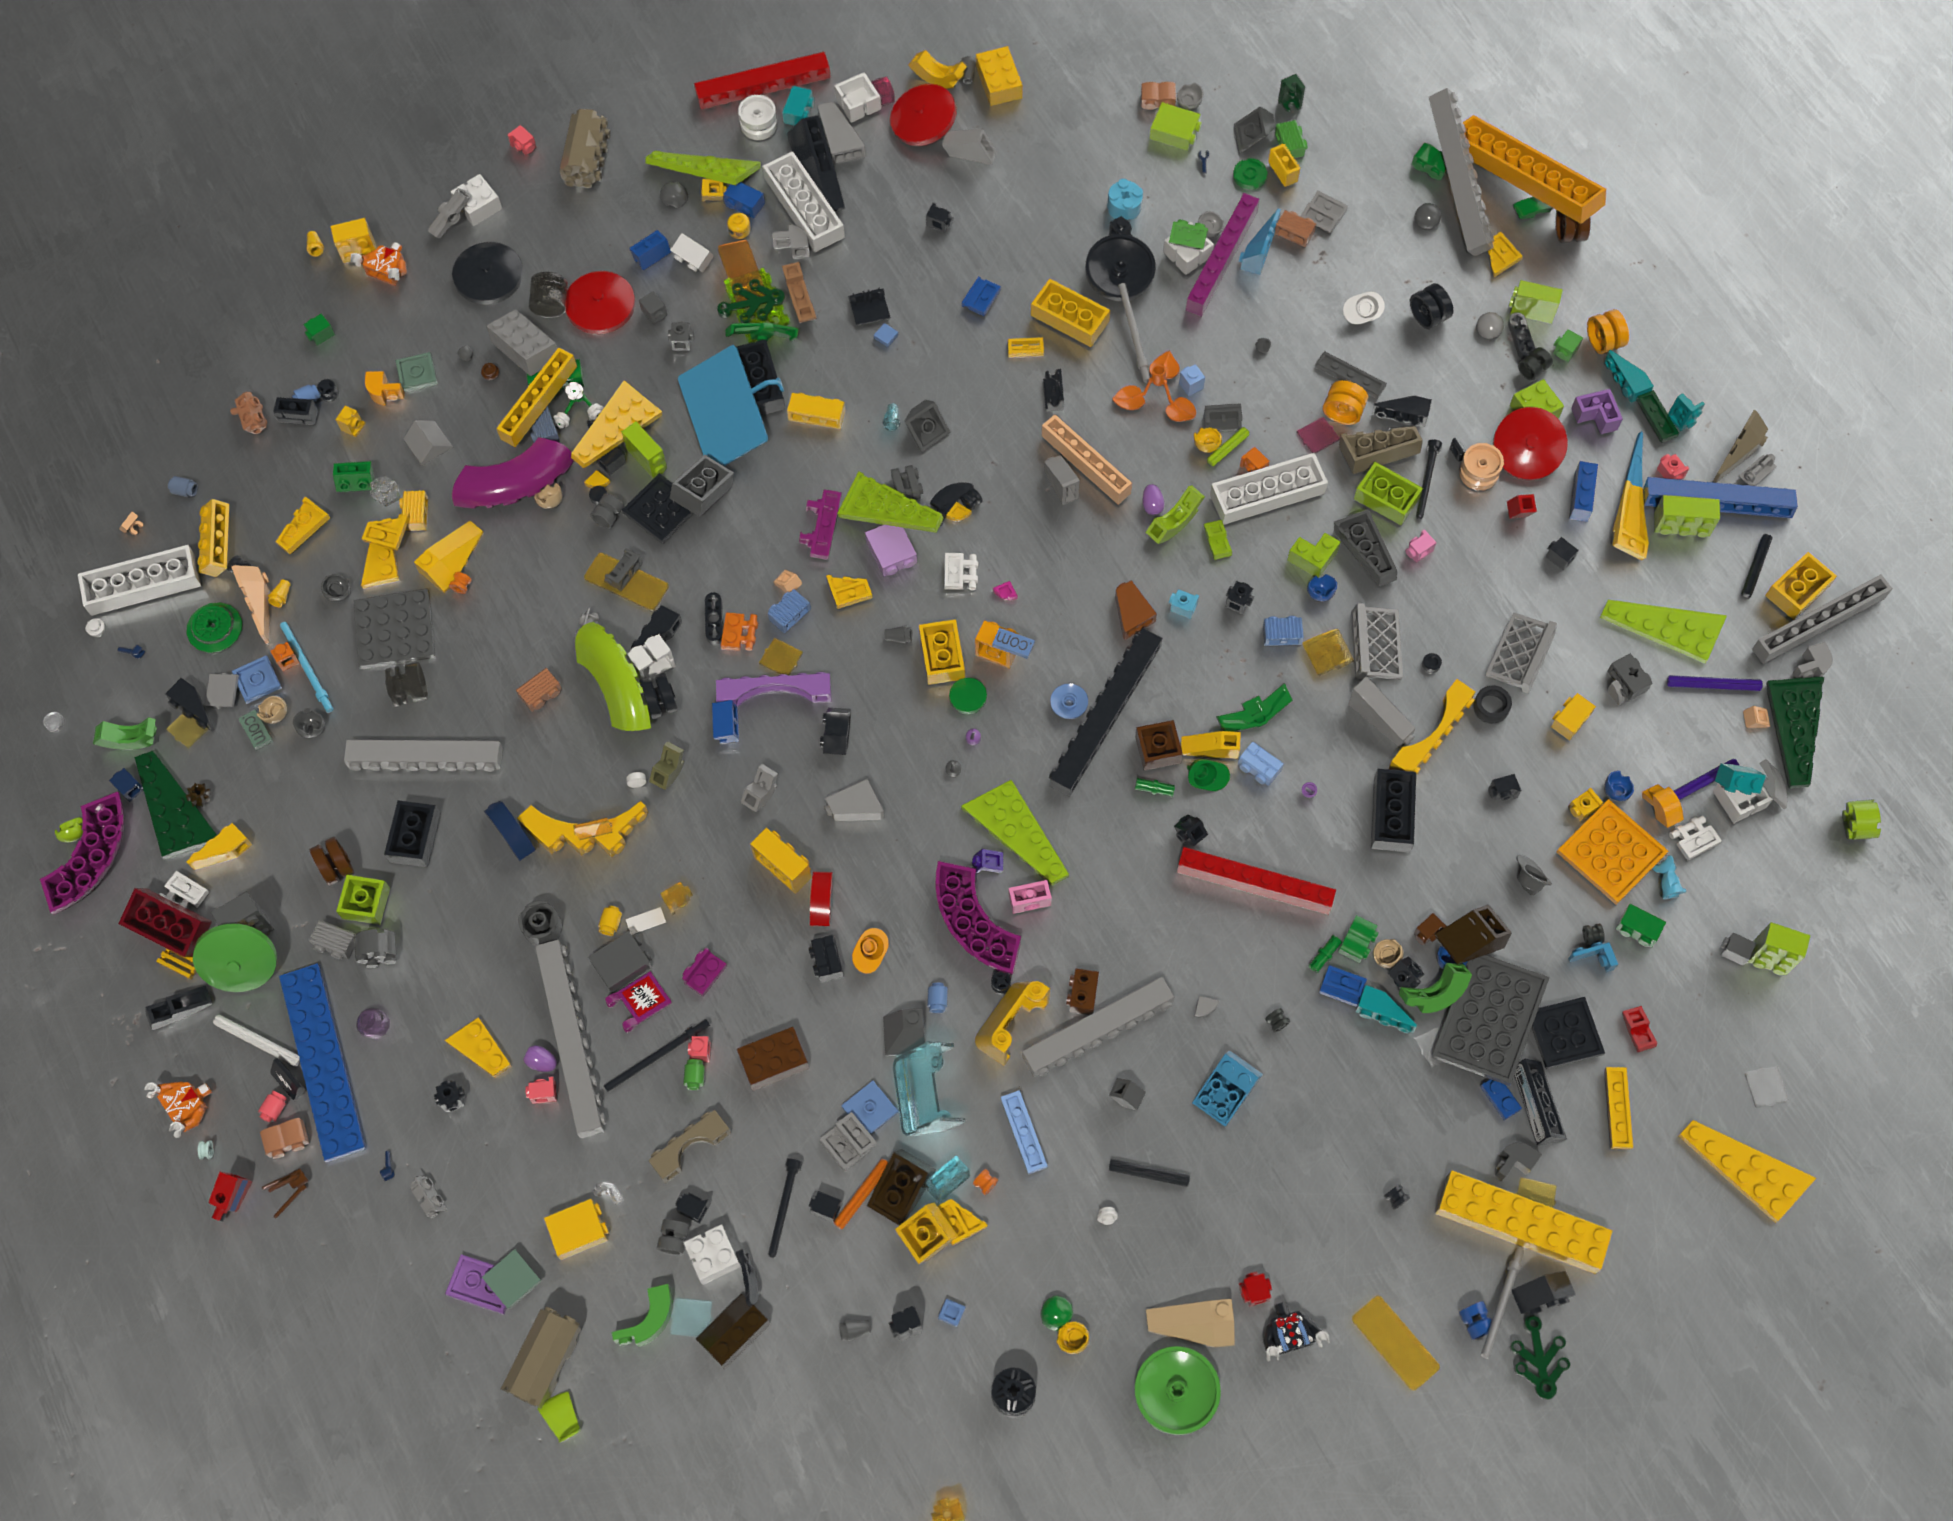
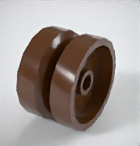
(1569, 229)
(329, 862)

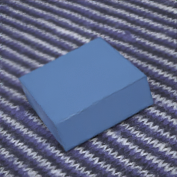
(886, 335)
(951, 1312)

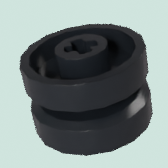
(1431, 306)
(659, 695)

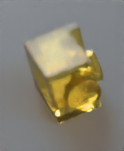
(676, 897)

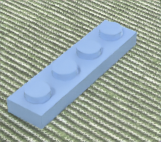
(1024, 1132)

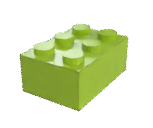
(1388, 493)
(1686, 516)
(1779, 949)

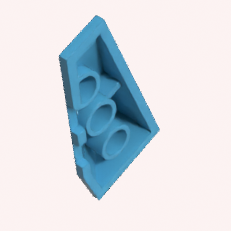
(1257, 249)

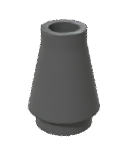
(969, 70)
(900, 634)
(852, 1329)

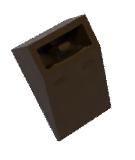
(1474, 935)

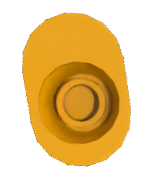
(870, 950)

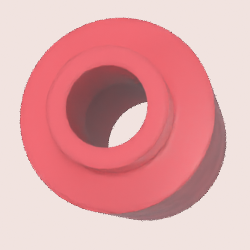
(272, 1106)

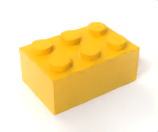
(999, 76)
(1800, 585)
(941, 652)
(781, 860)

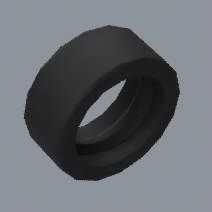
(1495, 691)

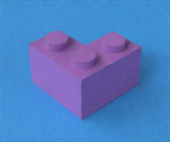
(1601, 408)

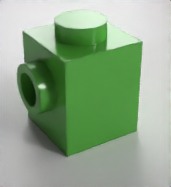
(1567, 345)

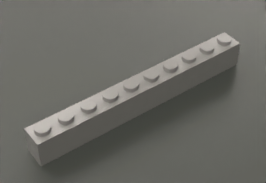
(1461, 172)
(569, 1039)

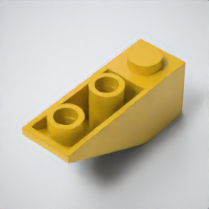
(1213, 744)
(225, 846)

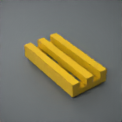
(1025, 350)
(165, 954)

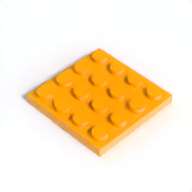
(1612, 851)

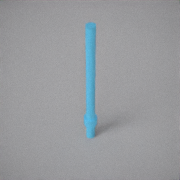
(321, 693)

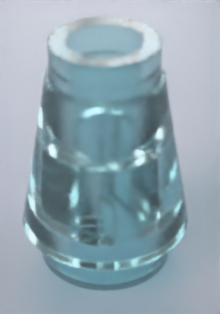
(891, 419)

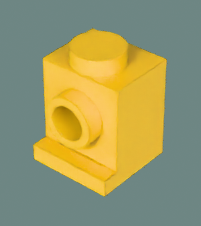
(708, 185)
(350, 421)
(1591, 801)

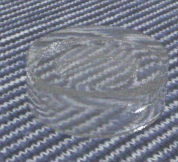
(53, 721)

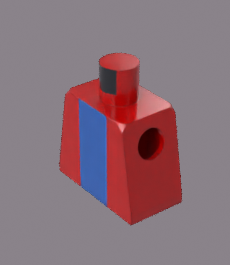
(228, 1194)

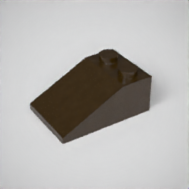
(900, 1186)

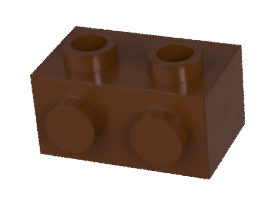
(1083, 991)

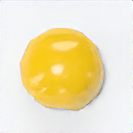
(1207, 439)
(1073, 1338)

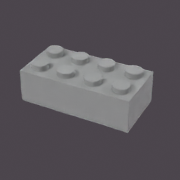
(521, 341)

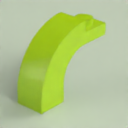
(1177, 518)

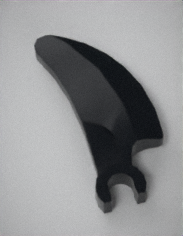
(948, 496)
(749, 1277)

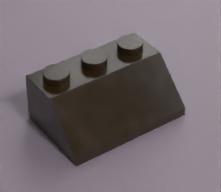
(733, 1331)

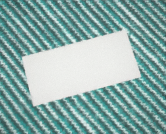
(645, 920)

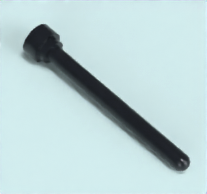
(1434, 447)
(792, 1167)

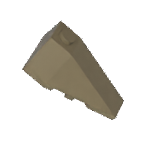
(1746, 444)

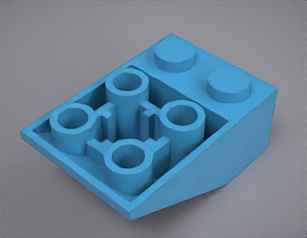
(1227, 1088)

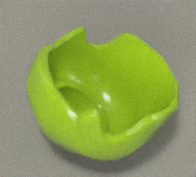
(70, 830)

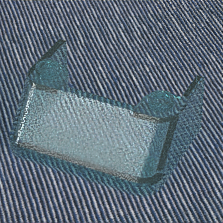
(918, 1092)

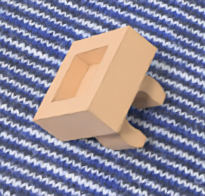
(129, 523)

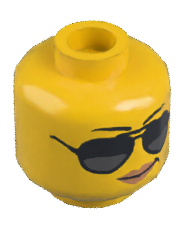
(738, 225)

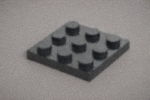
(656, 511)
(1566, 1033)

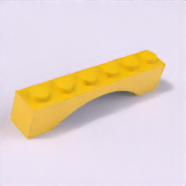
(1454, 702)

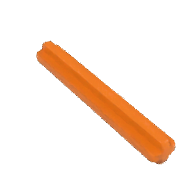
(861, 1194)

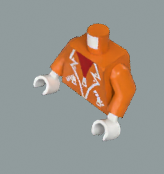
(383, 263)
(181, 1103)

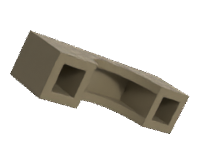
(668, 1161)

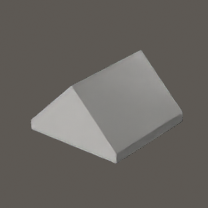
(426, 440)

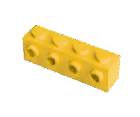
(213, 538)

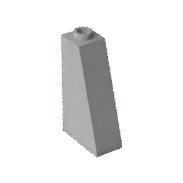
(840, 136)
(1381, 713)

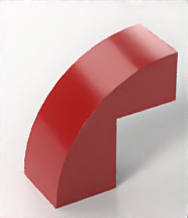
(821, 898)

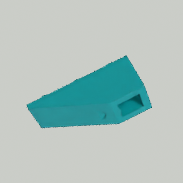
(1628, 376)
(1381, 1007)

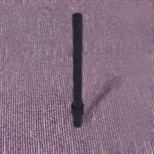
(691, 1031)

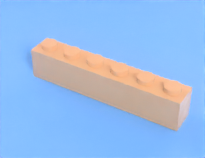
(1086, 459)

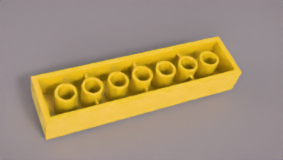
(1524, 1222)

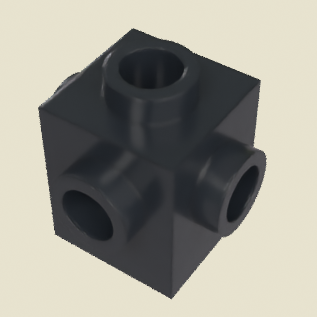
(1239, 597)
(1190, 830)
(1406, 973)
(455, 1098)

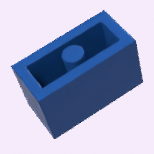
(744, 199)

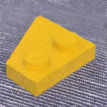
(1503, 254)
(848, 590)

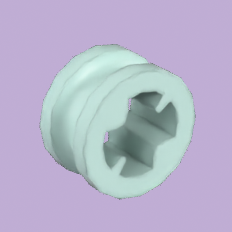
(205, 1149)

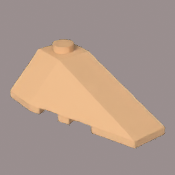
(256, 594)

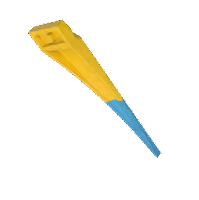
(1630, 522)

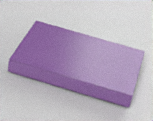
(470, 1287)

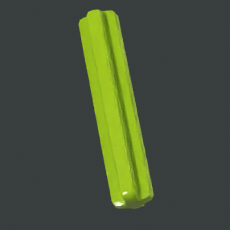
(1228, 446)

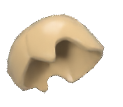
(549, 497)
(272, 710)
(1388, 953)

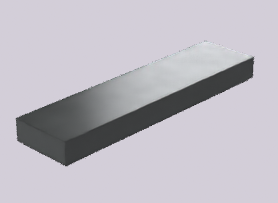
(1348, 372)

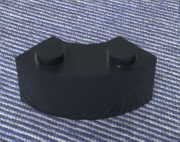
(836, 731)

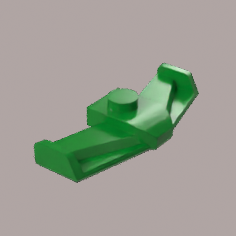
(762, 331)
(1256, 712)

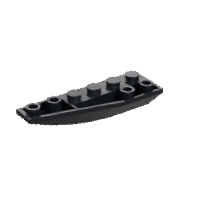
(811, 149)

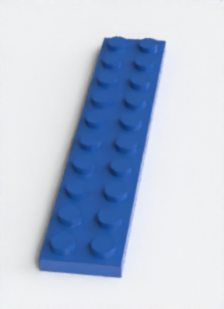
(322, 1063)

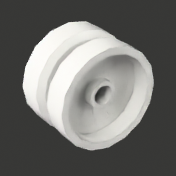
(757, 117)

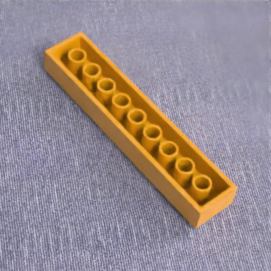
(1533, 171)

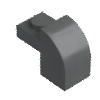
(1518, 1155)

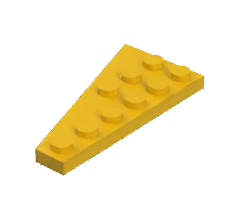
(620, 412)
(1759, 1177)

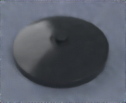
(1118, 261)
(487, 273)

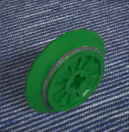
(224, 634)

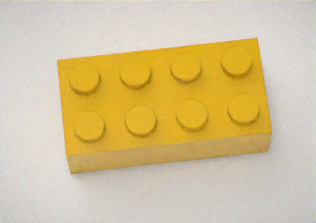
(1070, 312)

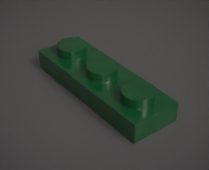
(1657, 416)

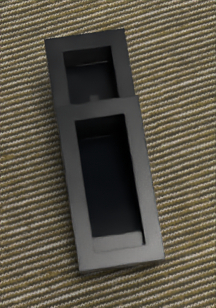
(177, 1007)

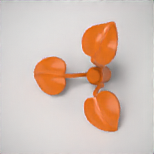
(1161, 368)

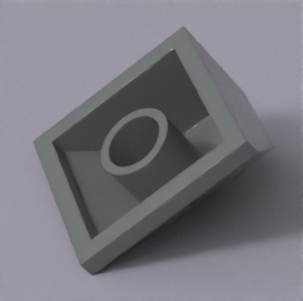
(1254, 128)
(926, 424)
(903, 1031)

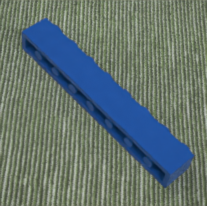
(1733, 497)

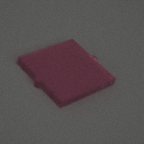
(1318, 435)

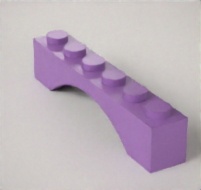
(811, 686)

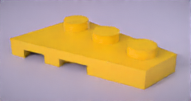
(479, 1046)

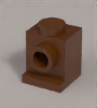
(1428, 928)

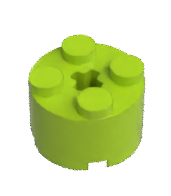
(1862, 819)

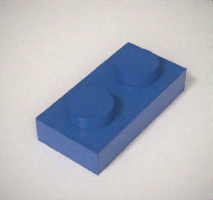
(1501, 1098)

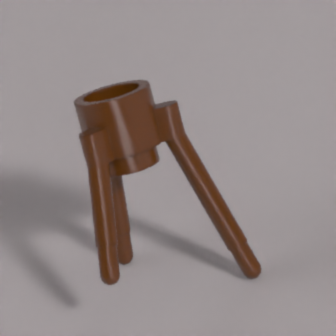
(295, 1179)

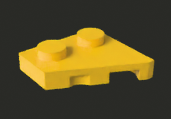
(387, 532)
(961, 1220)

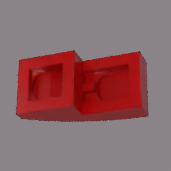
(1638, 1028)

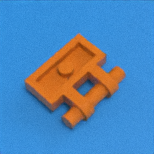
(733, 631)

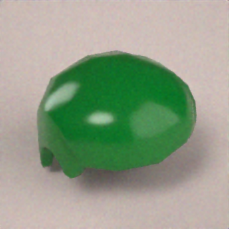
(1056, 1312)

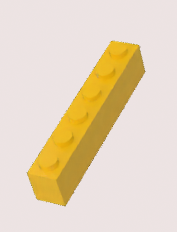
(536, 397)

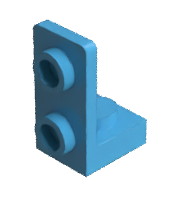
(1606, 955)

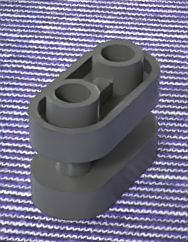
(911, 475)

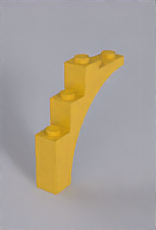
(554, 833)

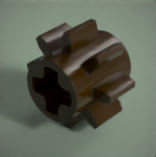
(198, 794)

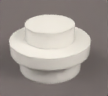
(95, 627)
(1107, 1215)

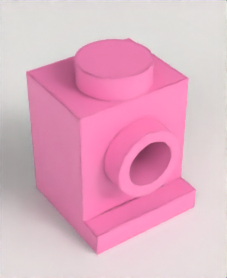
(1421, 546)

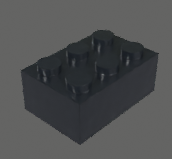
(412, 833)

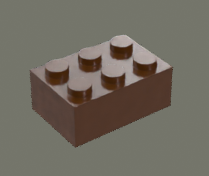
(773, 1058)

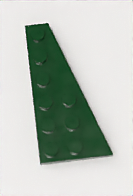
(1796, 719)
(175, 821)

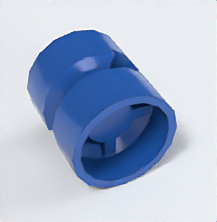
(1478, 1328)

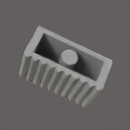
(333, 939)

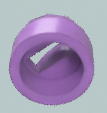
(977, 738)
(1312, 787)

